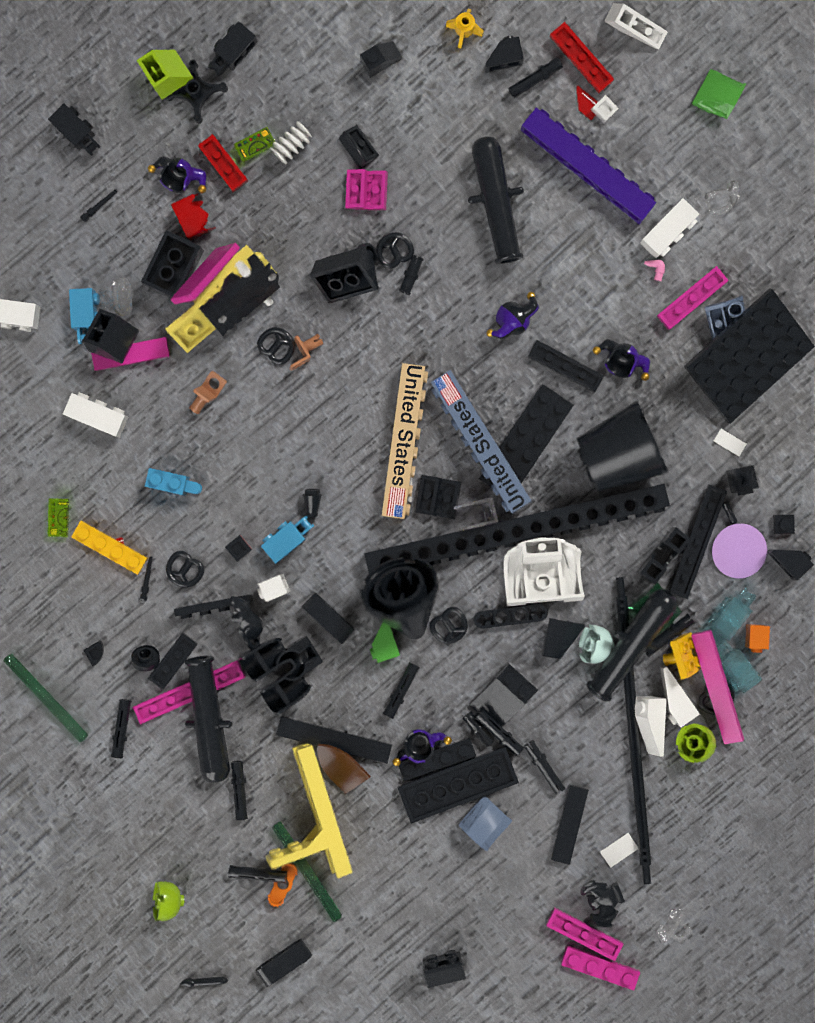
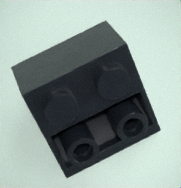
(110, 336)
(443, 968)

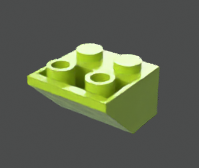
(165, 71)

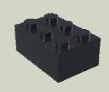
(171, 264)

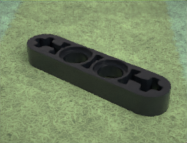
(510, 613)

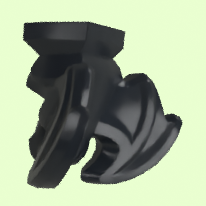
(603, 898)

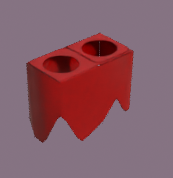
(191, 216)

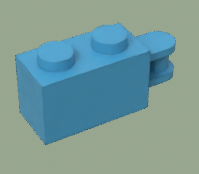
(82, 309)
(171, 482)
(286, 539)

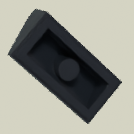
(358, 146)

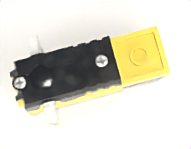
(227, 299)

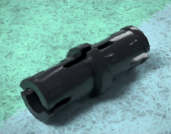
(411, 275)

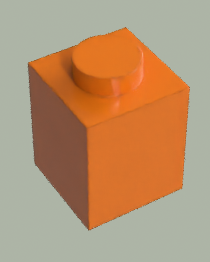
(757, 637)

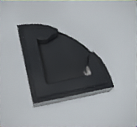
(95, 652)

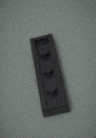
(565, 366)
(569, 824)

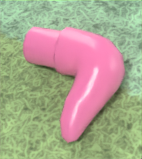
(660, 268)

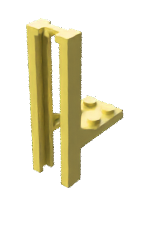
(326, 832)

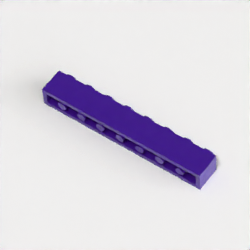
(588, 165)

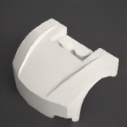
(542, 572)

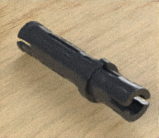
(539, 75)
(669, 634)
(391, 710)
(121, 728)
(504, 737)
(540, 760)
(238, 781)
(266, 875)

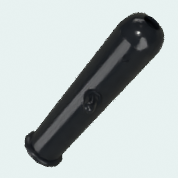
(496, 198)
(633, 643)
(207, 720)

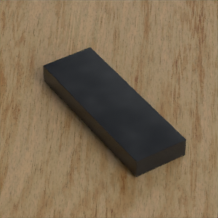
(173, 661)

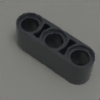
(328, 618)
(284, 962)

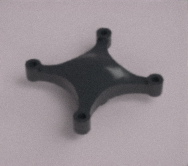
(197, 91)

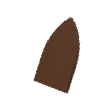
(341, 768)

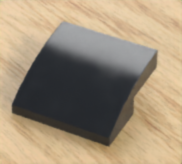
(438, 497)

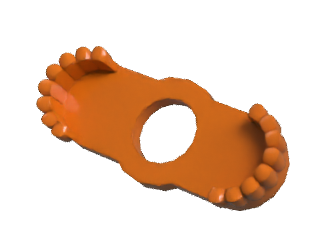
(277, 894)

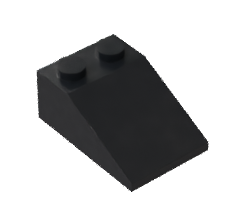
(504, 695)

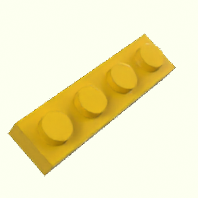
(109, 547)

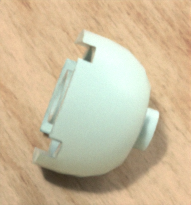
(595, 644)

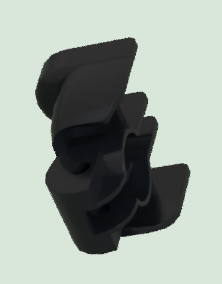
(289, 687)

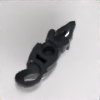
(250, 623)

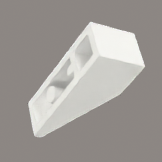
(635, 25)
(677, 702)
(650, 716)

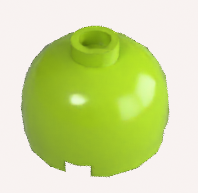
(696, 743)
(167, 901)

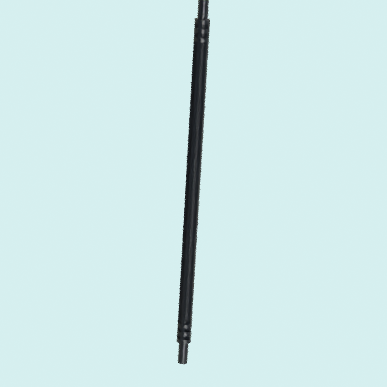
(634, 744)

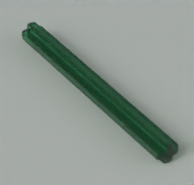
(45, 697)
(309, 875)

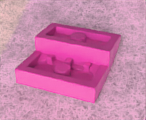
(366, 189)

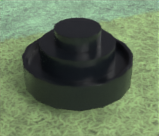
(145, 658)

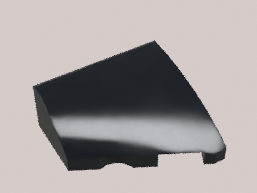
(560, 637)

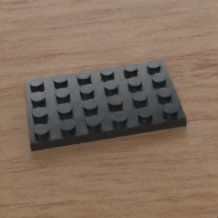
(749, 356)

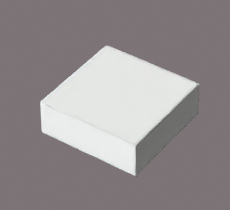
(604, 109)

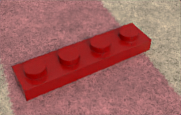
(581, 57)

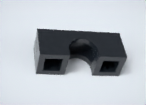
(666, 550)

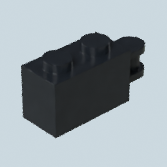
(232, 48)
(75, 130)
(742, 480)

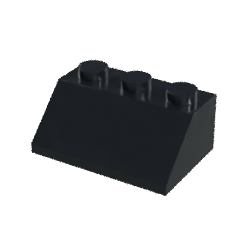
(345, 275)

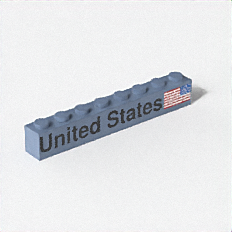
(481, 442)

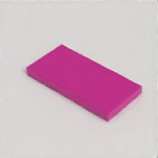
(205, 273)

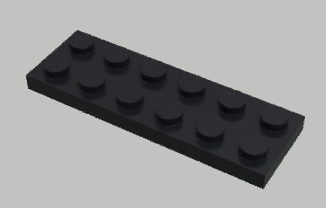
(533, 431)
(458, 784)

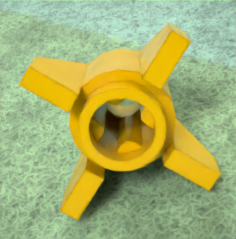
(463, 30)

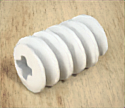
(291, 142)

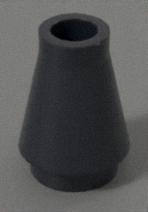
(312, 501)

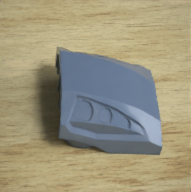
(723, 314)
(484, 823)

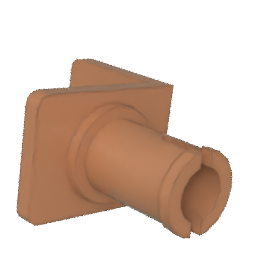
(305, 347)
(206, 393)

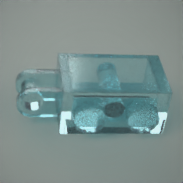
(731, 615)
(738, 668)

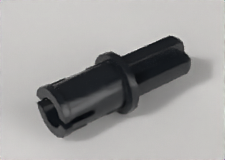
(478, 729)

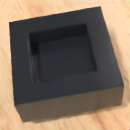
(784, 524)
(238, 548)

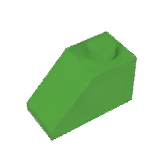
(384, 644)

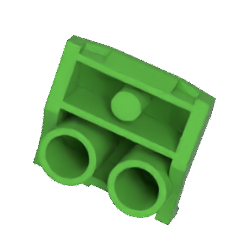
(718, 94)

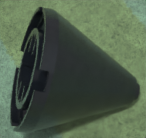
(402, 595)

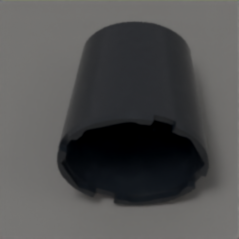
(621, 450)

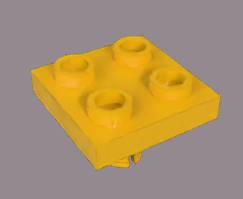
(683, 655)

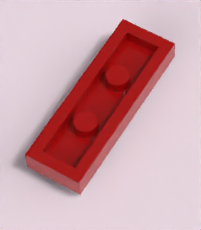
(223, 163)

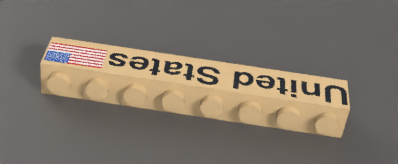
(403, 441)

